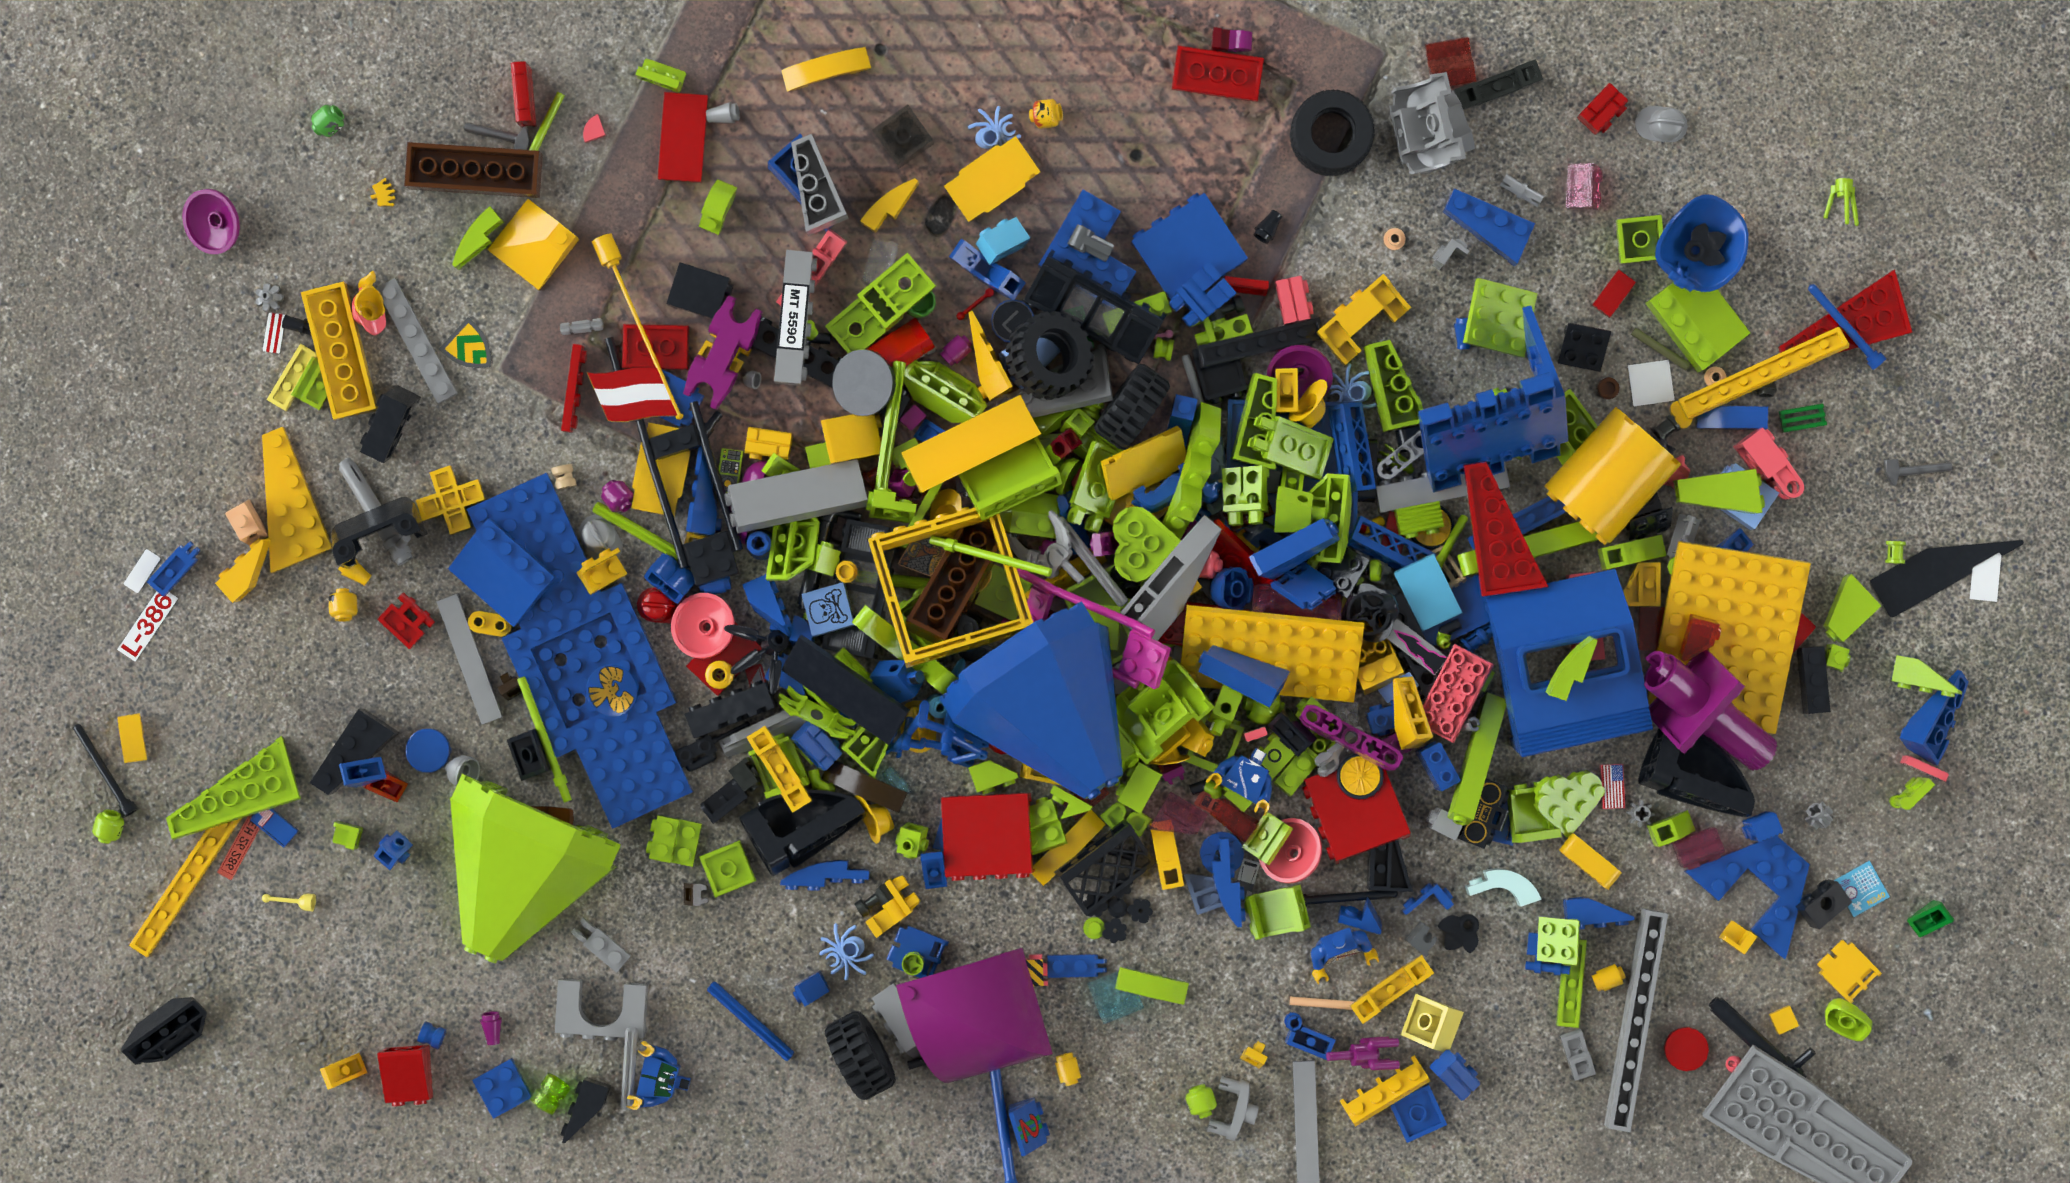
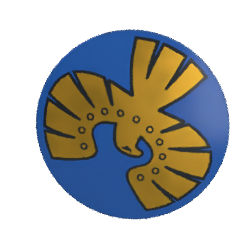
(611, 690)

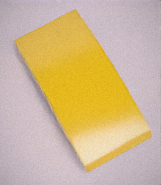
(132, 738)

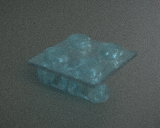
(1111, 1001)

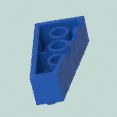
(783, 168)

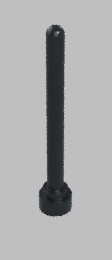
(125, 805)
(1347, 897)

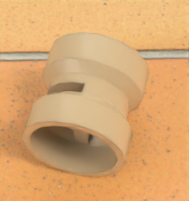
(562, 481)

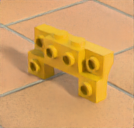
(1351, 318)

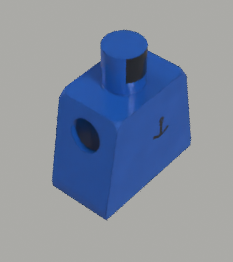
(897, 680)

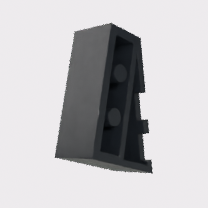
(1387, 869)

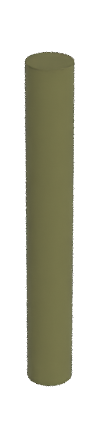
(1660, 349)

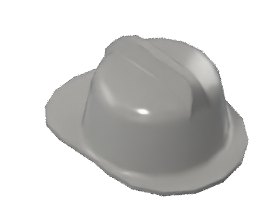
(1661, 124)
(598, 535)

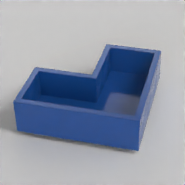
(1100, 219)

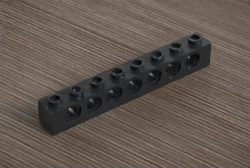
(814, 369)

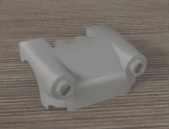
(1424, 125)

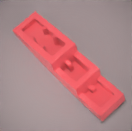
(826, 253)

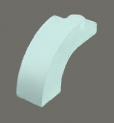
(1518, 885)

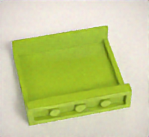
(1010, 478)

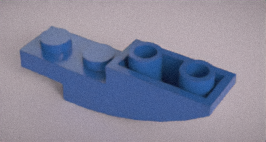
(815, 875)
(1229, 892)

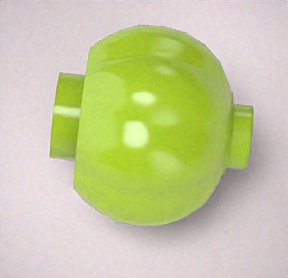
(1260, 713)

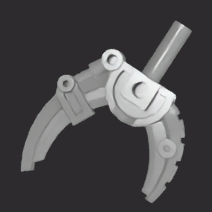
(1055, 555)

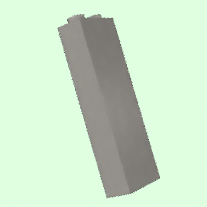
(796, 496)

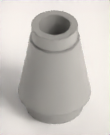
(724, 113)

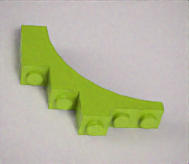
(1196, 469)

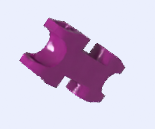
(716, 367)
(1363, 740)

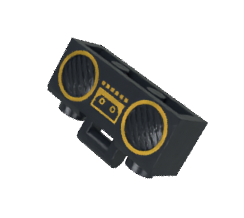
(1480, 829)

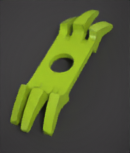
(803, 707)

